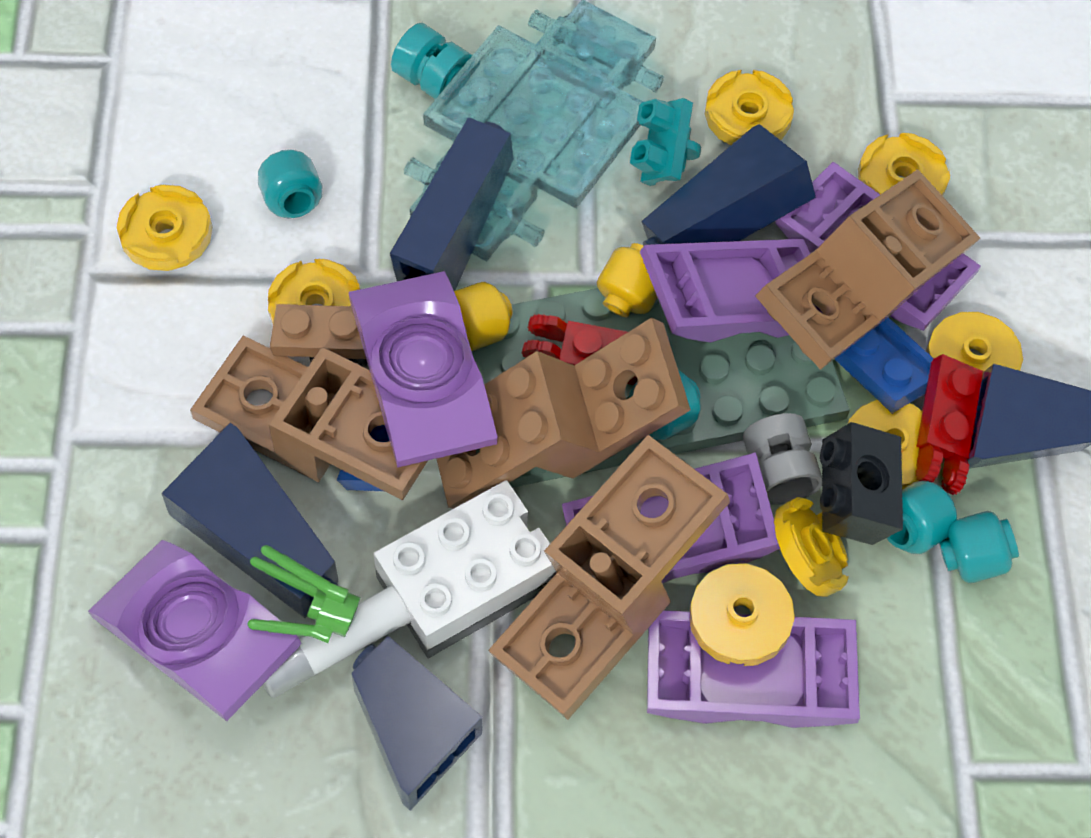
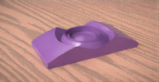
(836, 199)
(713, 285)
(423, 369)
(740, 531)
(194, 628)
(802, 686)

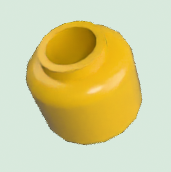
(626, 282)
(484, 314)

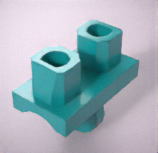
(668, 141)

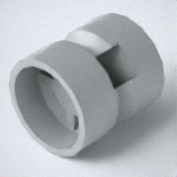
(784, 457)

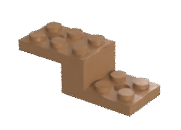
(867, 268)
(571, 414)
(313, 419)
(609, 575)

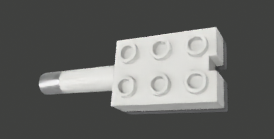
(439, 584)

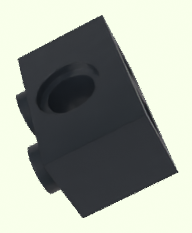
(861, 484)

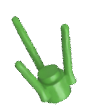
(331, 607)

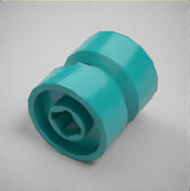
(427, 59)

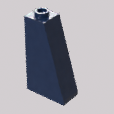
(734, 194)
(455, 204)
(239, 508)

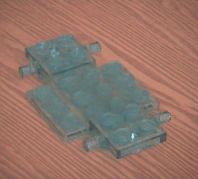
(556, 101)

